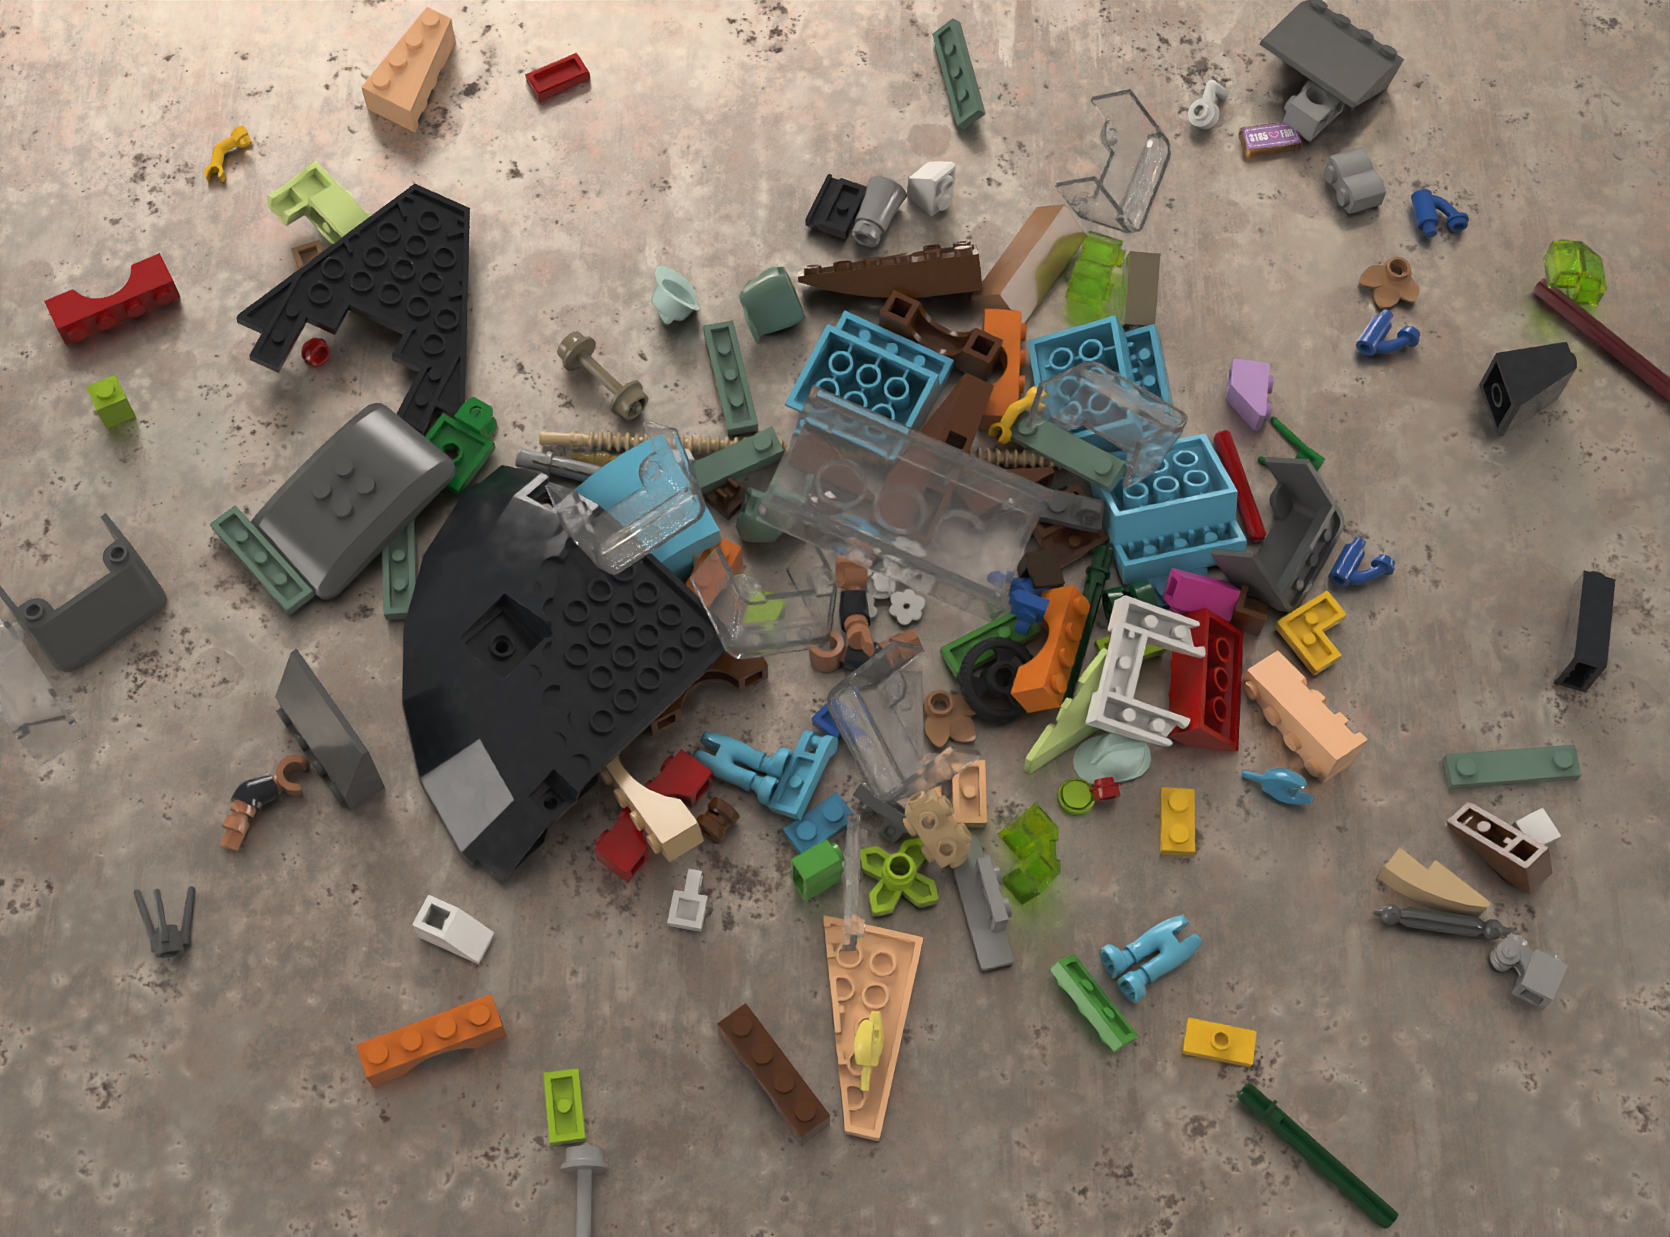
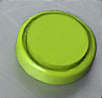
(1075, 797)

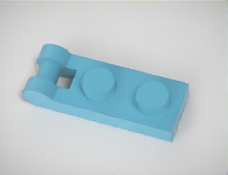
(802, 774)

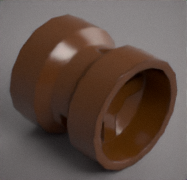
(717, 819)

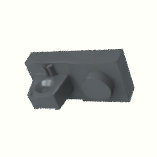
(1074, 511)
(892, 826)

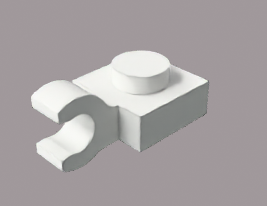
(689, 907)

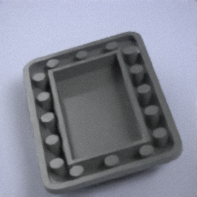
(353, 498)

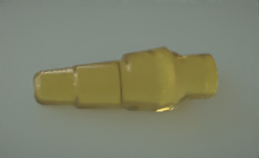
(596, 458)

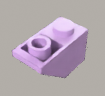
(1248, 391)

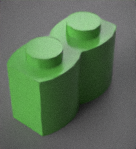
(817, 869)

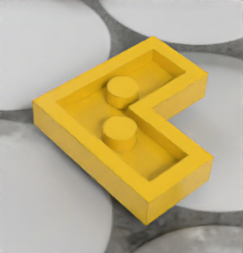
(1305, 631)

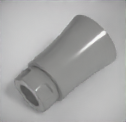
(877, 210)

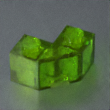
(1094, 269)
(1577, 269)
(1033, 840)

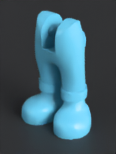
(732, 750)
(1157, 938)

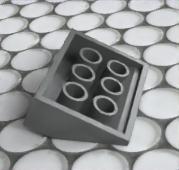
(1333, 52)
(326, 734)

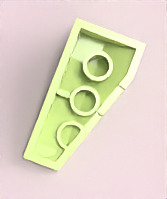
(1071, 720)

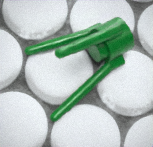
(1305, 452)

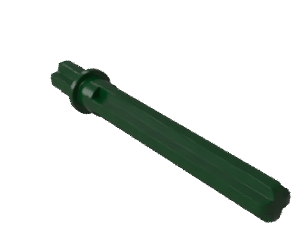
(1097, 574)
(1317, 1155)

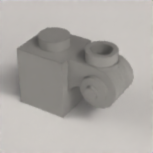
(1538, 970)

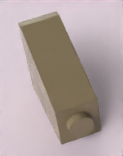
(1139, 289)

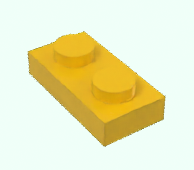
(1177, 821)

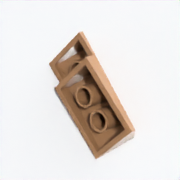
(1032, 262)

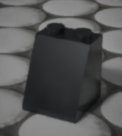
(1525, 383)

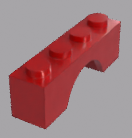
(82, 316)
(623, 846)

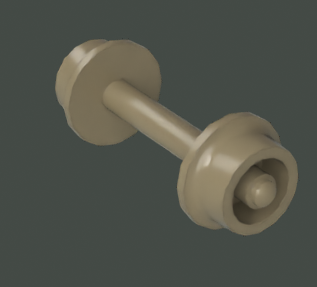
(577, 351)

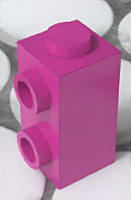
(1193, 592)

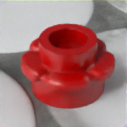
(315, 351)
(1105, 789)

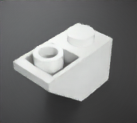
(932, 186)
(452, 929)

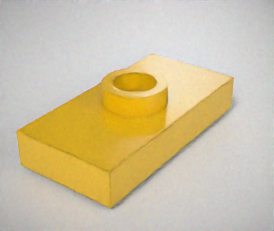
(1219, 1042)

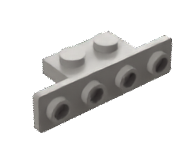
(984, 907)

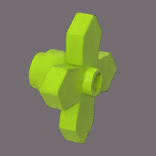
(886, 867)

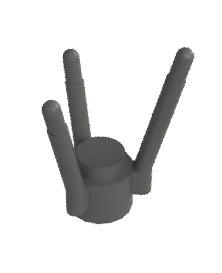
(167, 939)

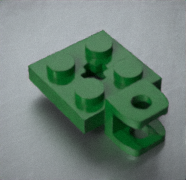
(468, 435)

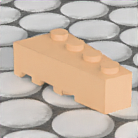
(410, 70)
(1302, 717)

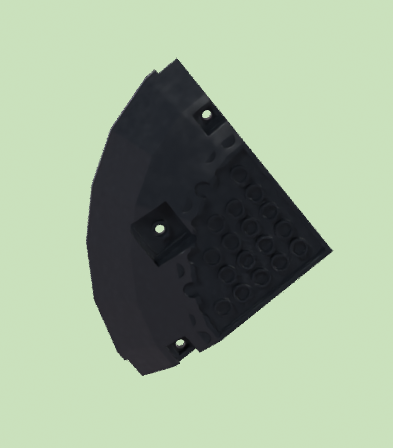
(580, 677)

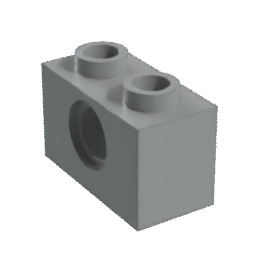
(1312, 110)

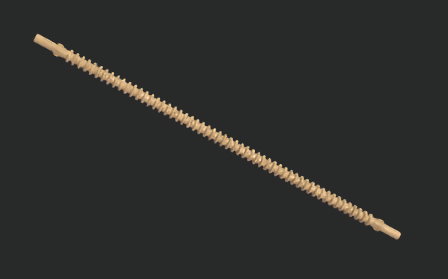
(591, 440)

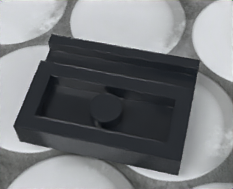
(836, 206)

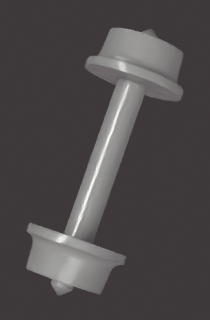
(584, 1162)

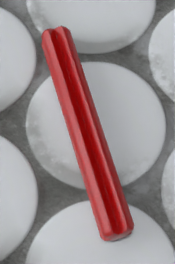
(1245, 500)

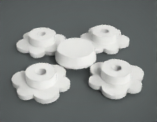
(882, 587)

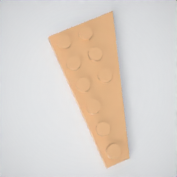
(863, 981)

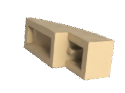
(1432, 886)

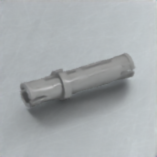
(528, 459)

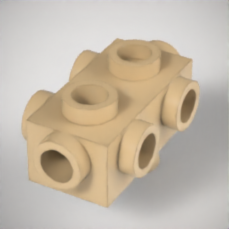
(943, 839)

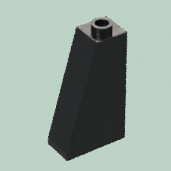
(1586, 632)

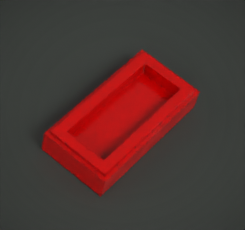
(557, 76)

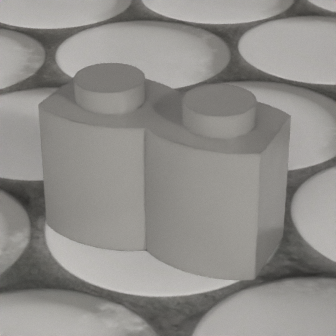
(1355, 180)

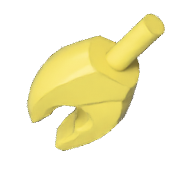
(868, 1046)

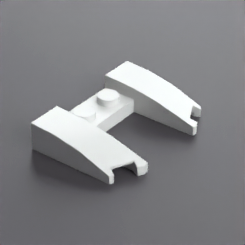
(1113, 706)

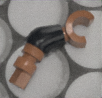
(853, 605)
(832, 660)
(254, 794)

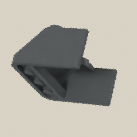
(1297, 543)
(98, 613)

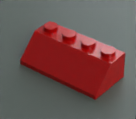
(1208, 686)

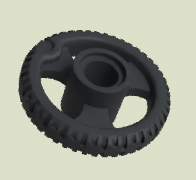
(973, 687)

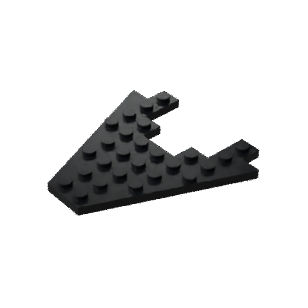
(398, 270)

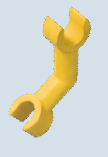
(240, 138)
(1011, 415)

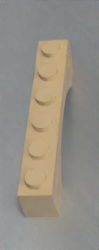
(664, 818)

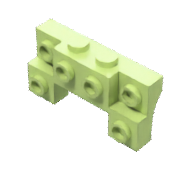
(320, 200)

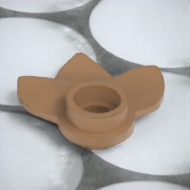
(1390, 286)
(951, 723)

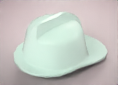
(673, 295)
(1111, 757)

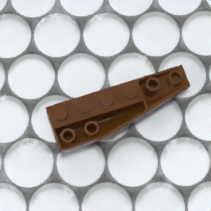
(914, 274)
(960, 413)

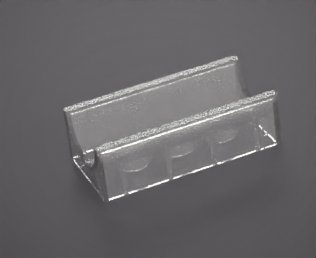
(903, 504)

